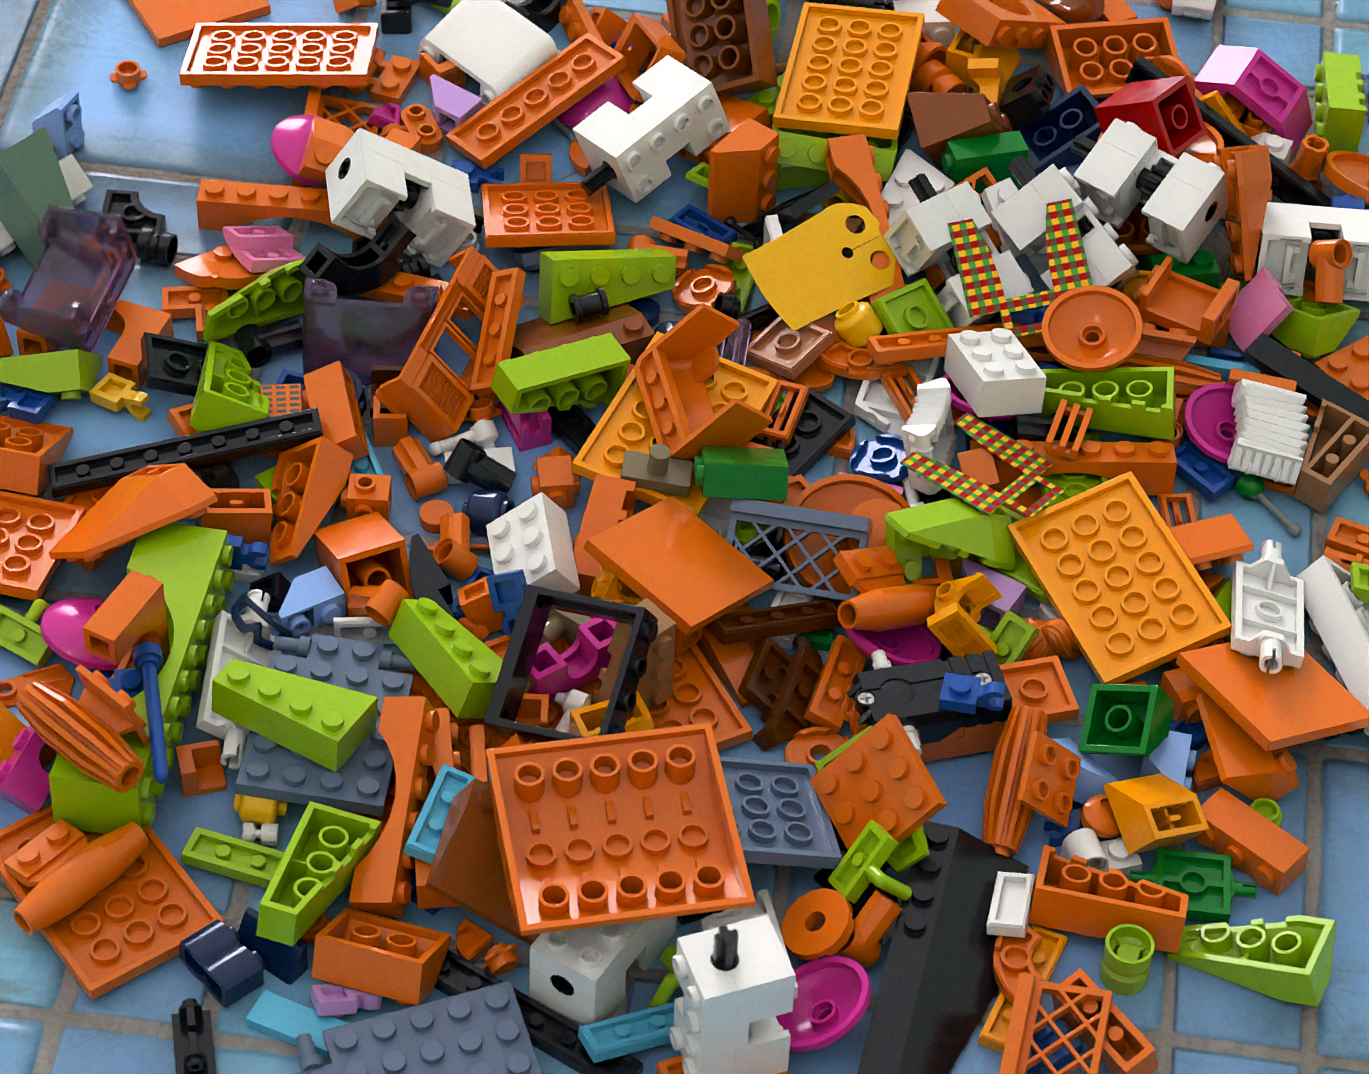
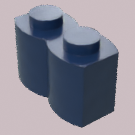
(222, 962)

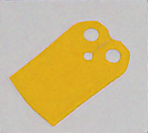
(807, 273)

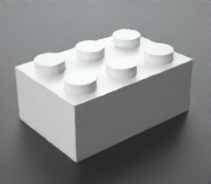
(994, 373)
(535, 540)

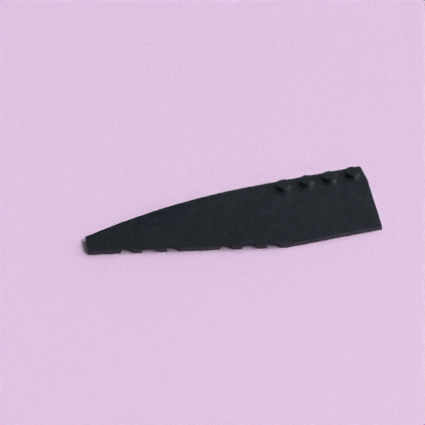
(938, 958)

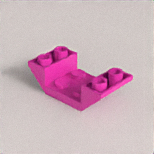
(1259, 86)

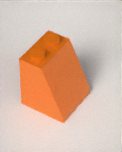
(363, 553)

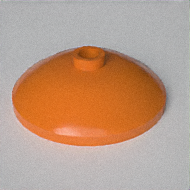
(1089, 315)

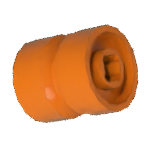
(937, 78)

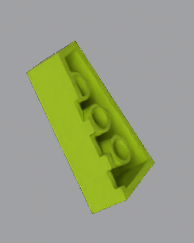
(1340, 101)
(620, 272)
(563, 376)
(1123, 398)
(447, 656)
(295, 711)
(314, 870)

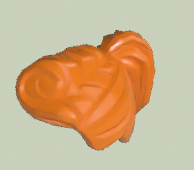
(1052, 639)

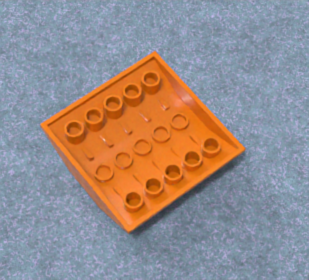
(616, 829)

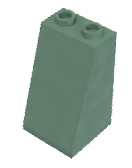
(28, 186)

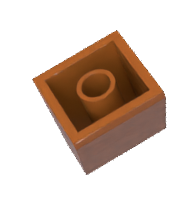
(952, 117)

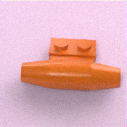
(884, 597)
(69, 870)

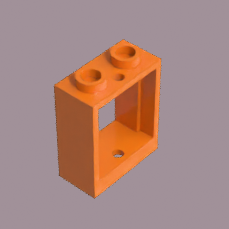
(642, 34)

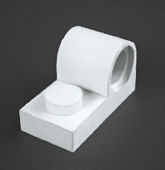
(1100, 854)

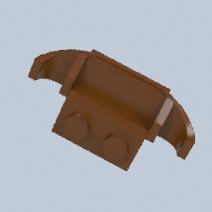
(781, 688)

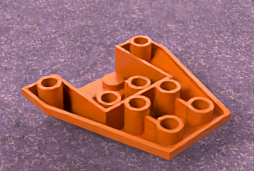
(1248, 193)
(135, 507)

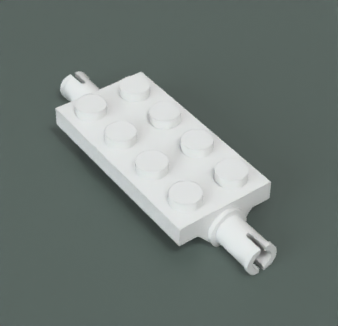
(1268, 611)
(225, 645)

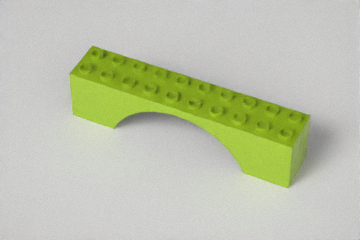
(195, 580)

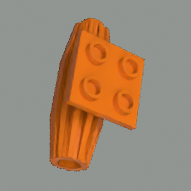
(1169, 350)
(88, 729)
(1026, 777)

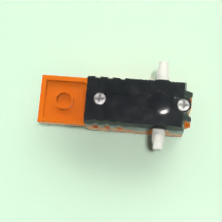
(939, 734)

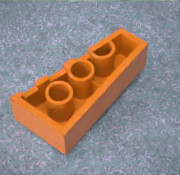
(1093, 901)

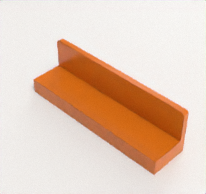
(497, 329)

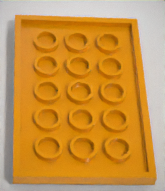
(849, 70)
(628, 427)
(1119, 579)

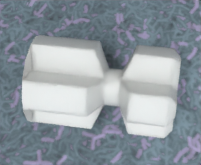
(267, 833)

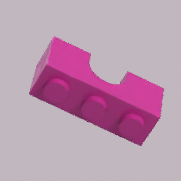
(577, 665)
(22, 777)

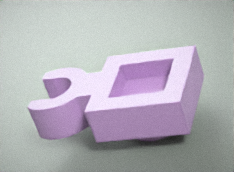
(341, 1000)

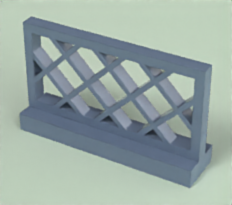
(803, 520)

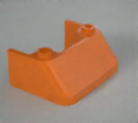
(674, 389)

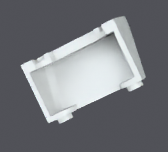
(489, 45)

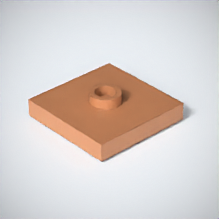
(788, 351)

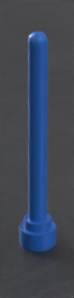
(148, 661)

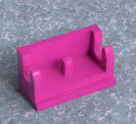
(528, 429)

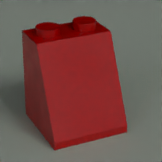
(1160, 108)

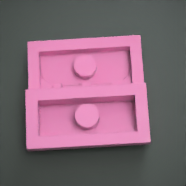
(261, 246)
(1258, 309)

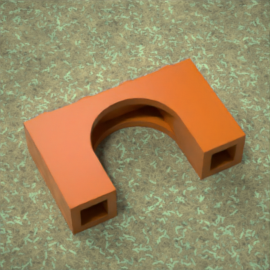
(1001, 21)
(126, 356)
(127, 618)

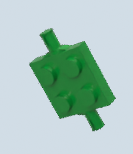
(1201, 876)

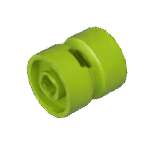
(1126, 959)

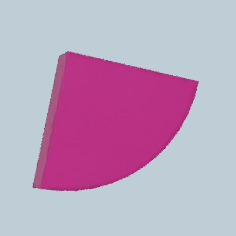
(385, 115)

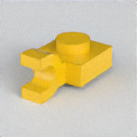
(117, 392)

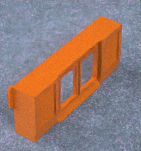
(427, 386)

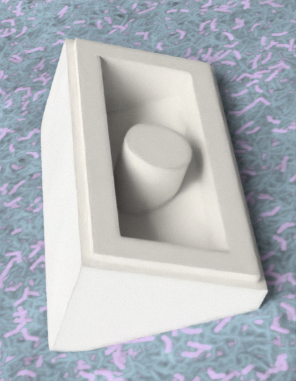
(361, 629)

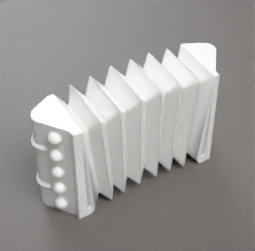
(930, 430)
(1268, 431)

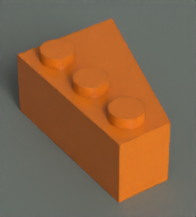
(608, 505)

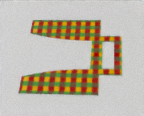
(981, 279)
(979, 494)

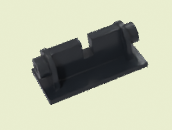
(193, 1039)

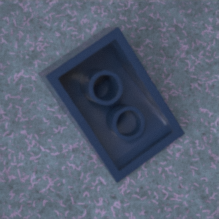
(1053, 136)

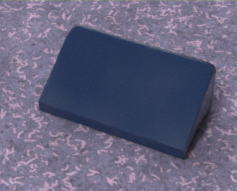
(280, 959)

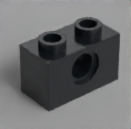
(1027, 97)

